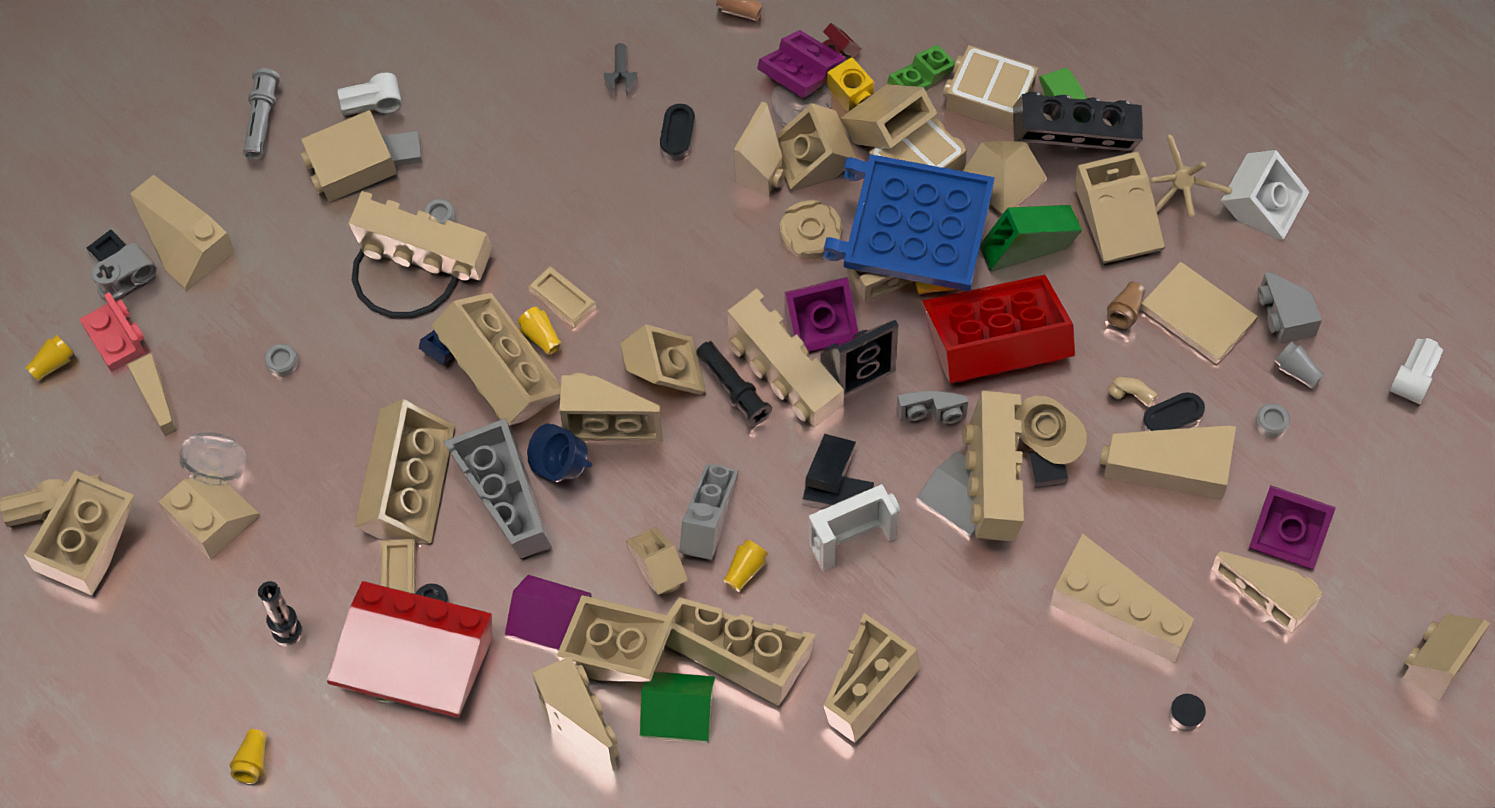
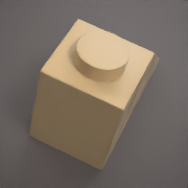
(657, 560)

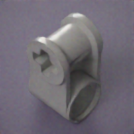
(125, 269)

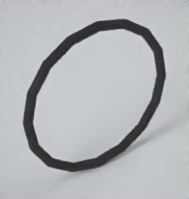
(371, 306)

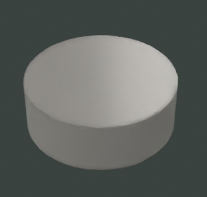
(441, 210)
(281, 360)
(1272, 420)

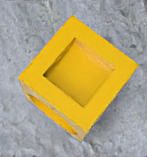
(850, 75)

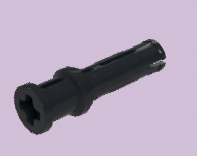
(741, 393)
(279, 614)

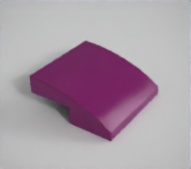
(800, 63)

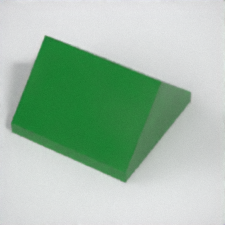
(677, 707)

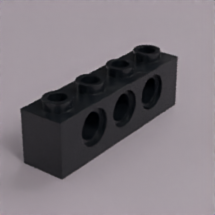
(1093, 132)

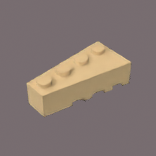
(418, 239)
(782, 360)
(995, 466)
(1120, 602)
(740, 649)

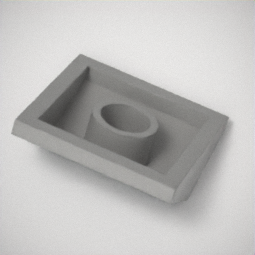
(947, 494)

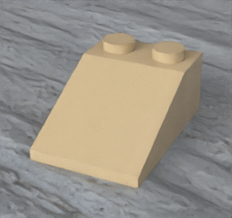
(606, 412)
(81, 533)
(615, 640)

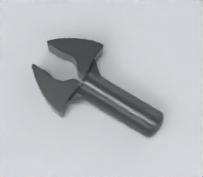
(620, 72)

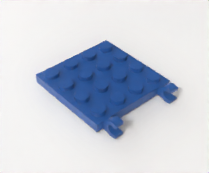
(915, 222)

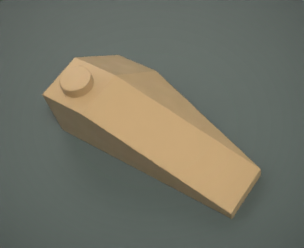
(182, 233)

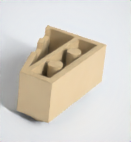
(870, 679)

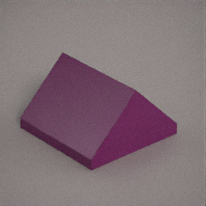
(821, 313)
(1292, 527)
(542, 612)

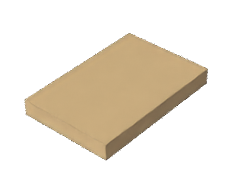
(1198, 312)

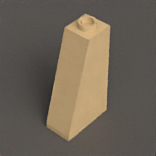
(1173, 459)

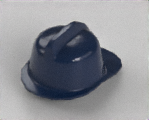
(557, 453)

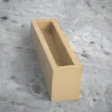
(149, 382)

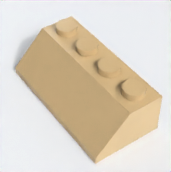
(497, 357)
(404, 474)

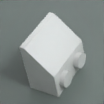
(1266, 194)

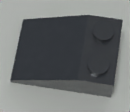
(863, 358)

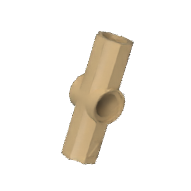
(34, 503)

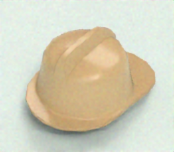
(1051, 429)

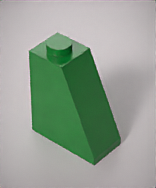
(1029, 234)

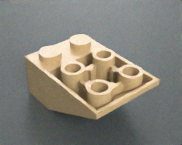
(1119, 207)
(575, 711)

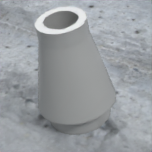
(1298, 364)

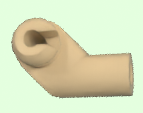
(1133, 386)

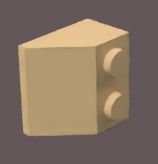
(813, 147)
(207, 514)
(1444, 653)

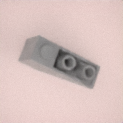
(707, 511)

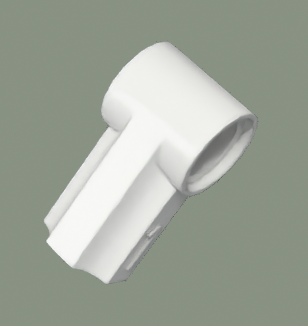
(379, 95)
(1415, 376)

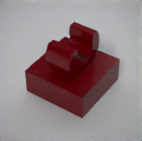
(841, 41)

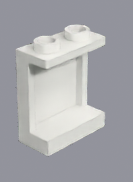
(850, 519)

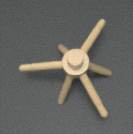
(1183, 179)

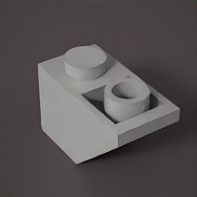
(1290, 309)

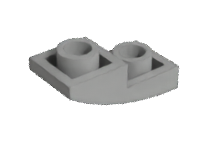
(943, 406)

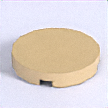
(807, 226)

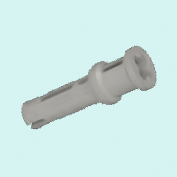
(261, 101)

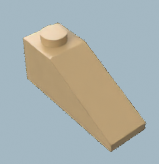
(1274, 589)

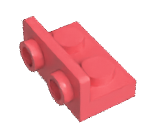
(112, 334)

